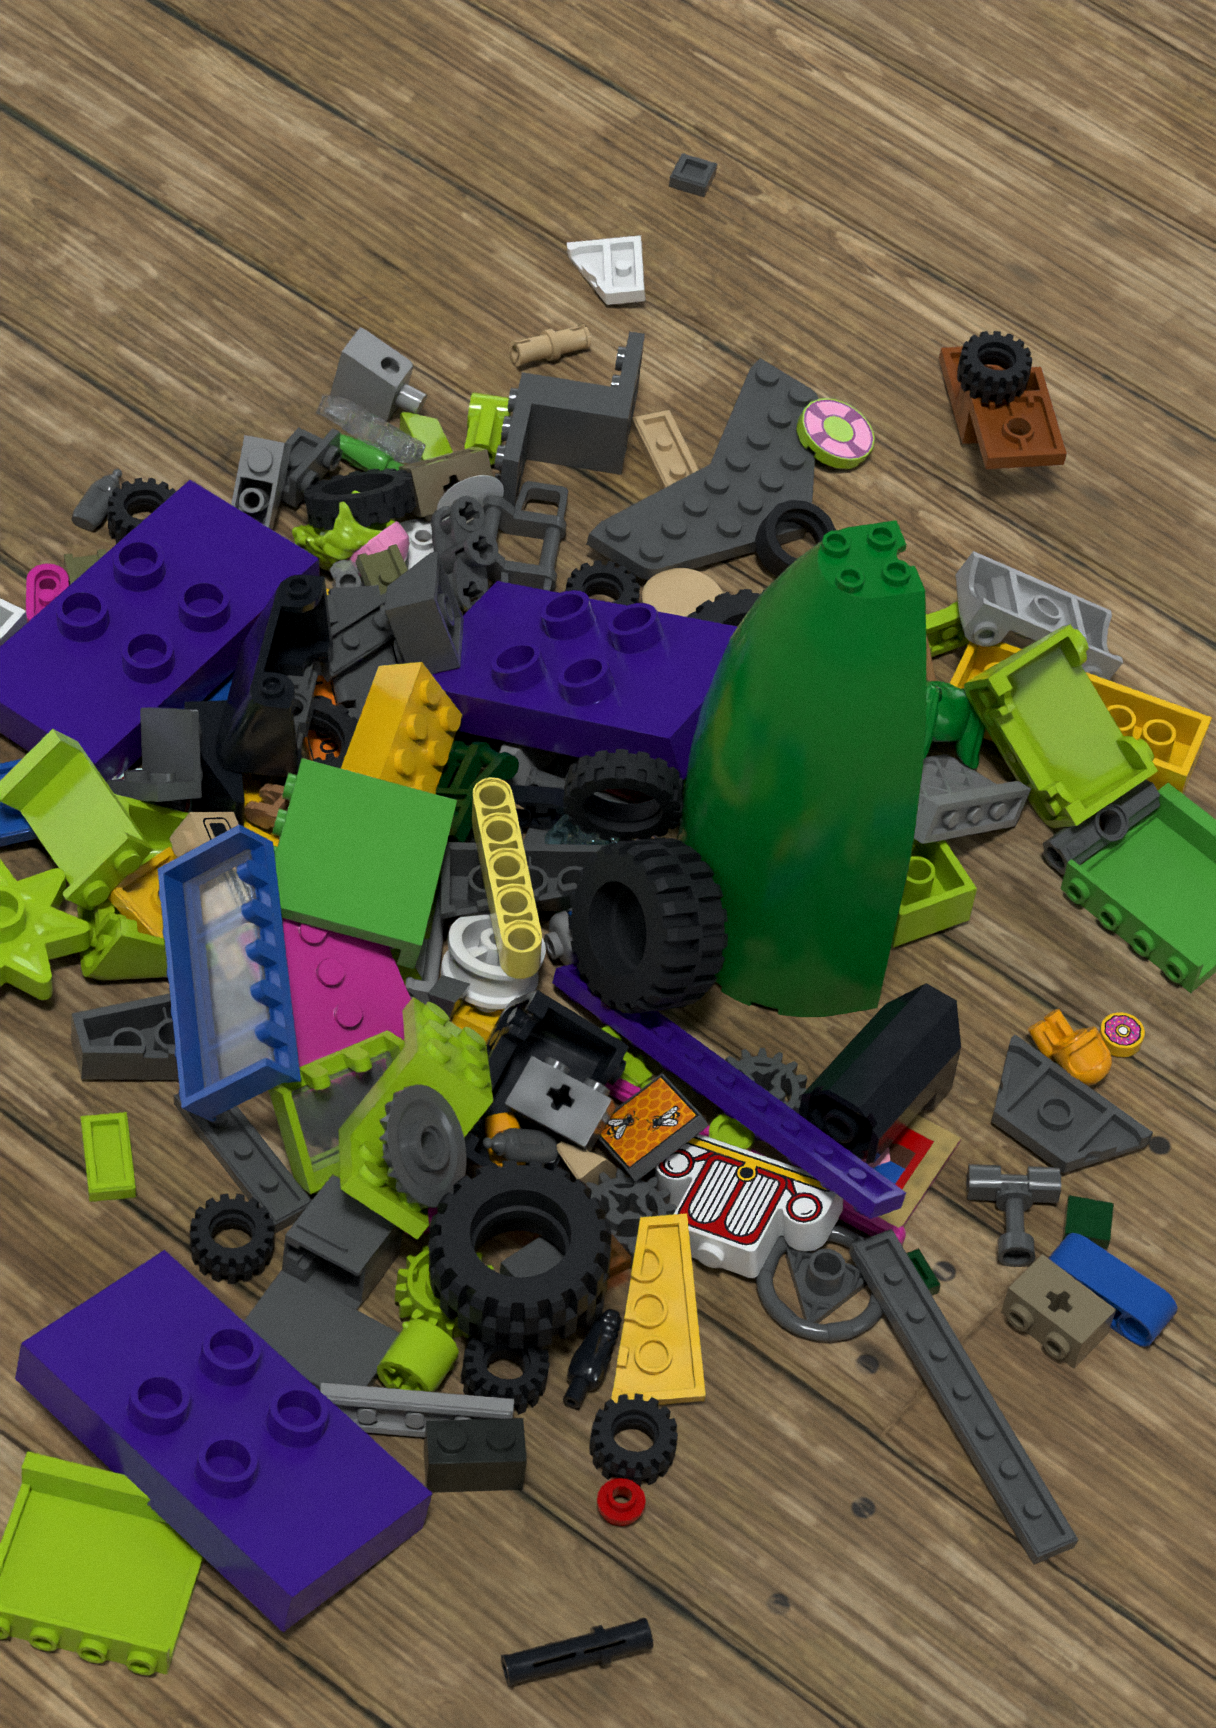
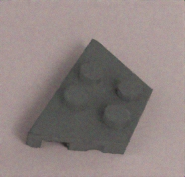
(1059, 1113)

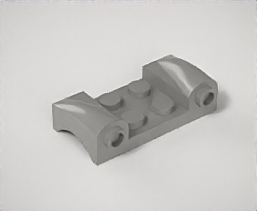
(1004, 599)

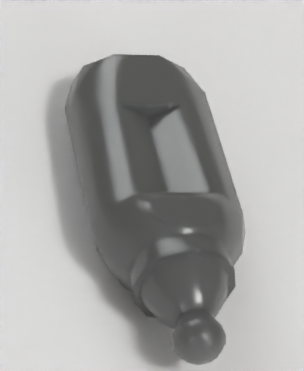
(94, 504)
(523, 1145)

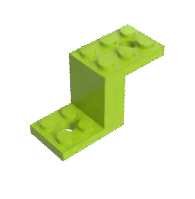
(434, 1056)

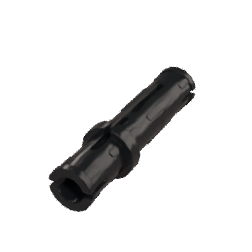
(632, 1636)

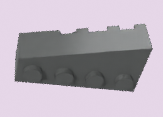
(126, 1041)

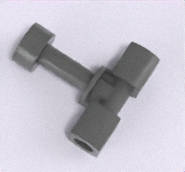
(1014, 1196)

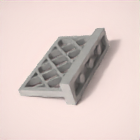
(963, 802)

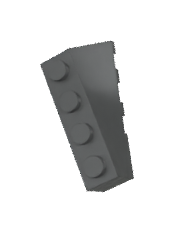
(550, 870)

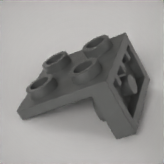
(169, 757)

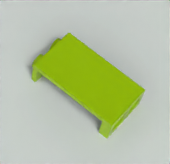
(75, 818)

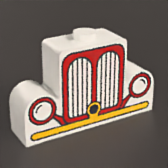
(743, 1204)

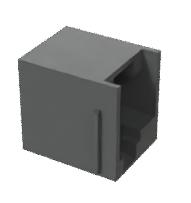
(340, 1246)

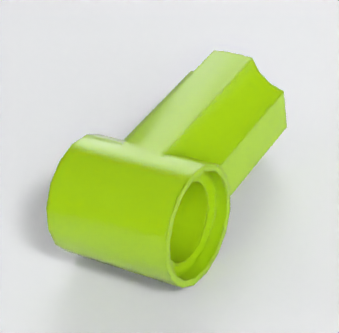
(486, 422)

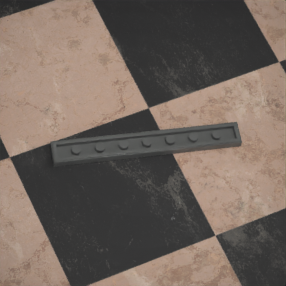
(963, 1397)

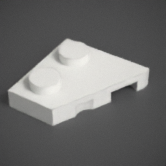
(611, 267)

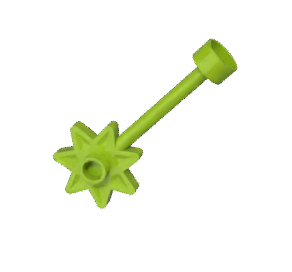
(36, 930)

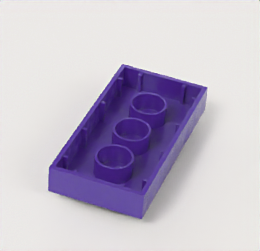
(144, 627)
(583, 673)
(223, 1438)

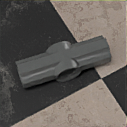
(1087, 838)

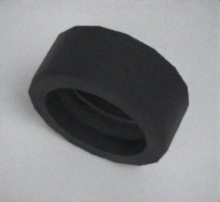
(794, 511)

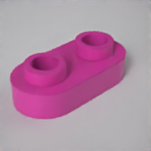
(43, 586)

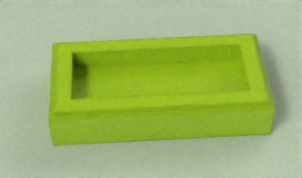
(108, 1157)

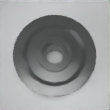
(423, 1145)

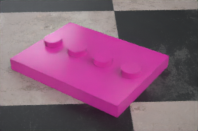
(340, 990)

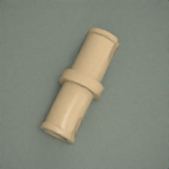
(550, 344)

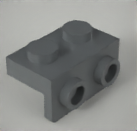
(309, 462)

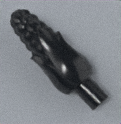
(592, 1358)

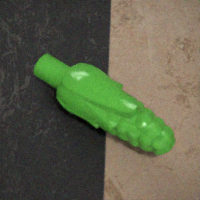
(365, 456)

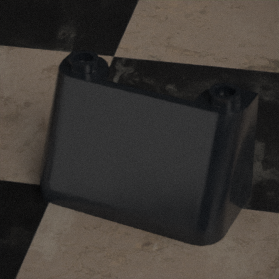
(258, 715)
(539, 1029)

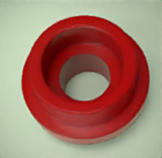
(621, 1513)

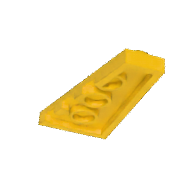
(660, 1326)

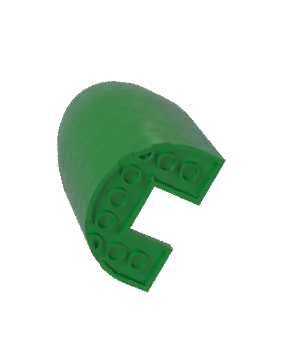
(814, 775)

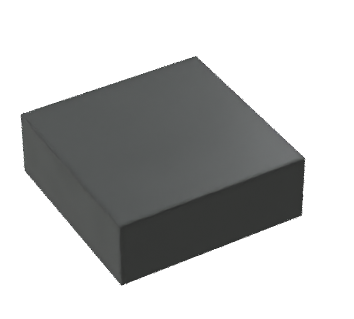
(693, 175)

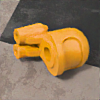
(1077, 1052)

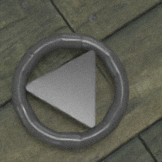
(822, 1286)

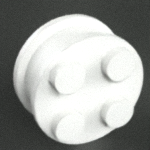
(475, 960)

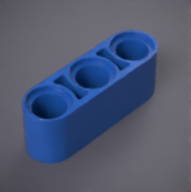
(1139, 1303)

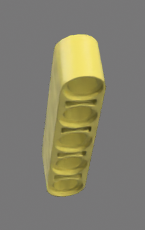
(506, 878)

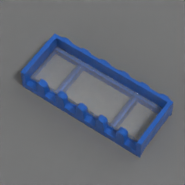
(227, 972)

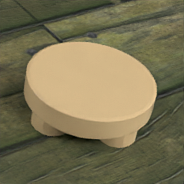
(679, 591)

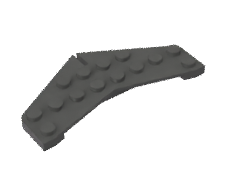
(722, 505)

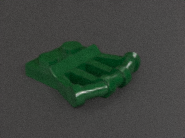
(470, 761)

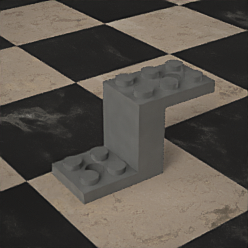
(570, 421)

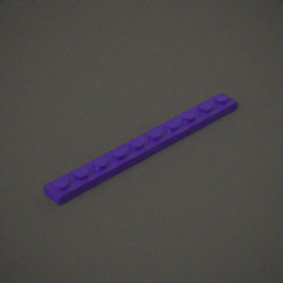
(743, 1100)

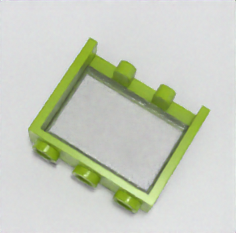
(323, 1100)

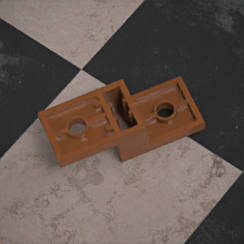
(1007, 433)

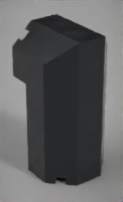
(887, 1073)

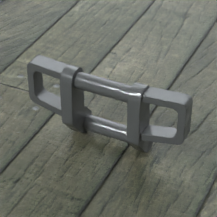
(516, 521)

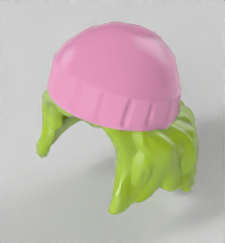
(350, 538)

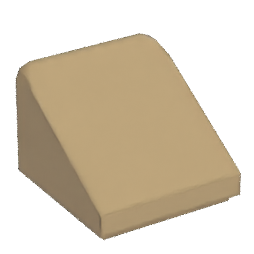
(585, 1164)

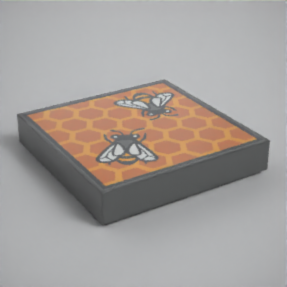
(650, 1127)

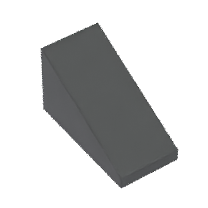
(448, 994)

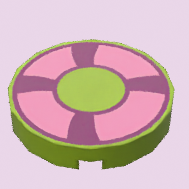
(835, 433)

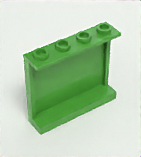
(360, 855)
(1158, 888)

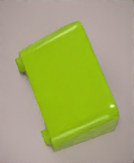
(1058, 730)
(115, 944)

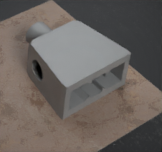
(376, 377)

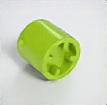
(418, 1357)

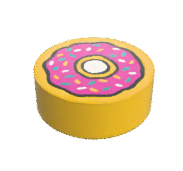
(1122, 1034)

